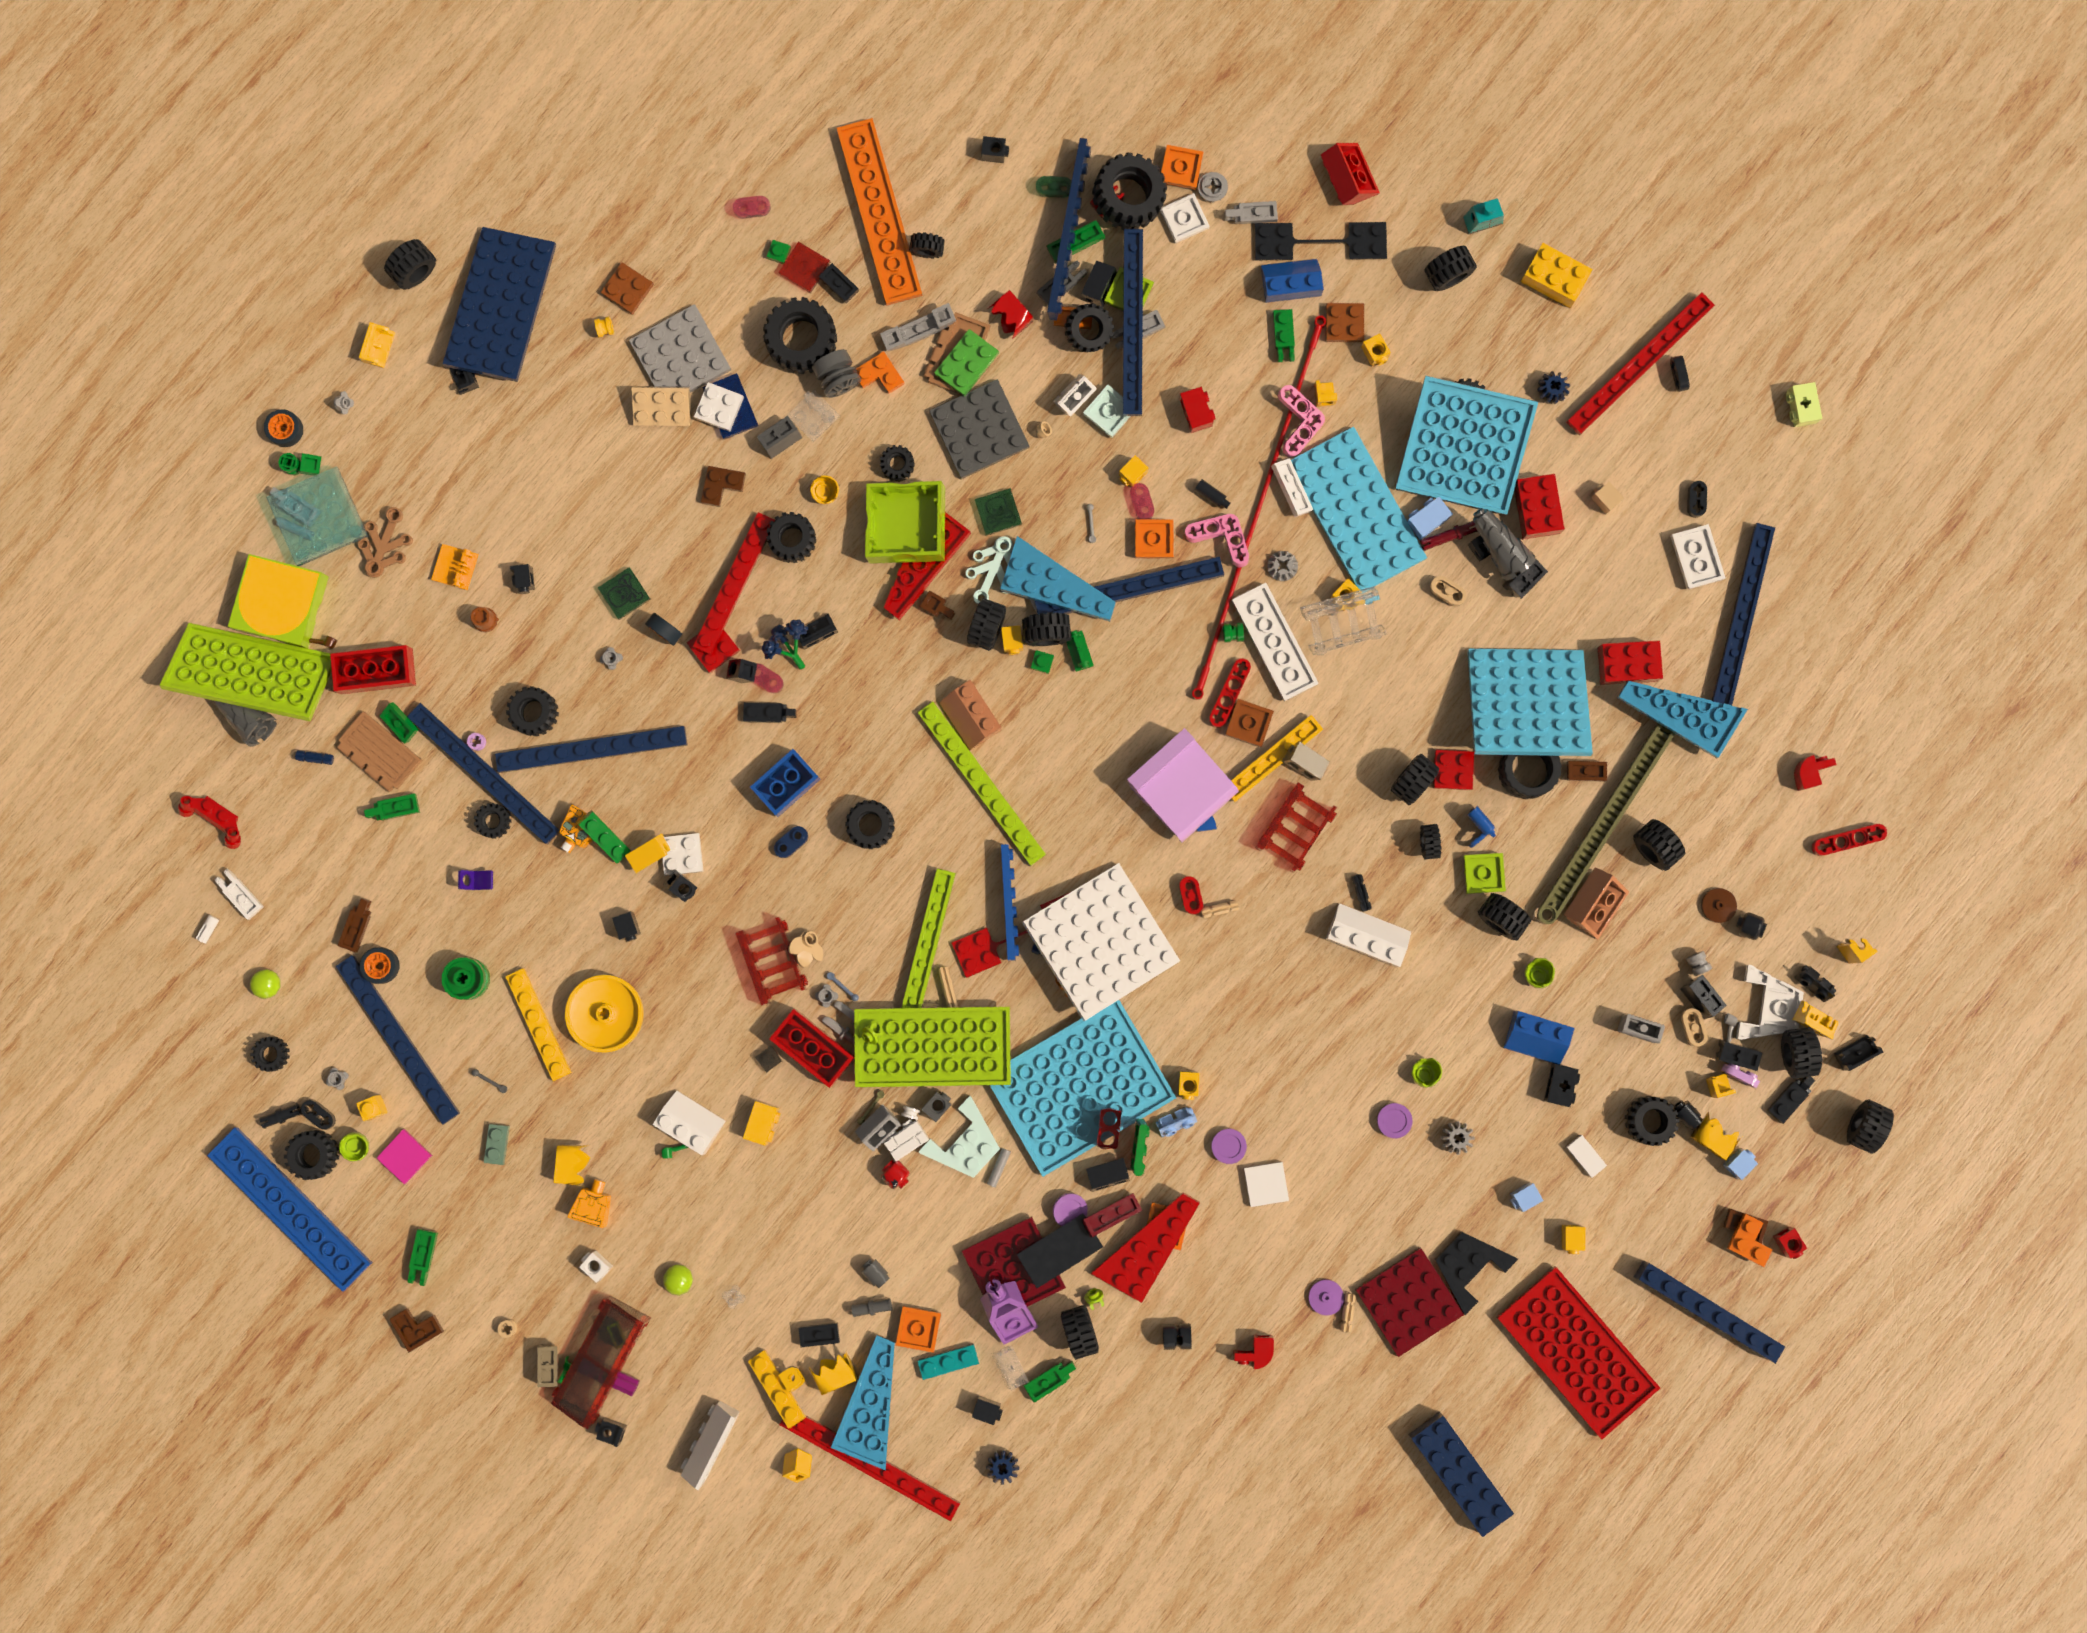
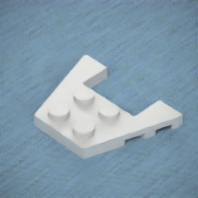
(1777, 1006)

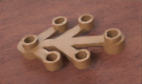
(383, 545)

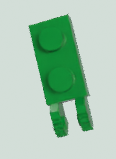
(1284, 333)
(1139, 1147)
(422, 1255)

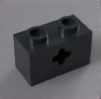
(1554, 1093)

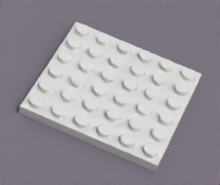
(1101, 942)

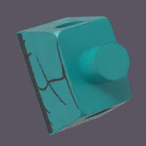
(1486, 215)

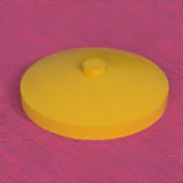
(604, 1013)

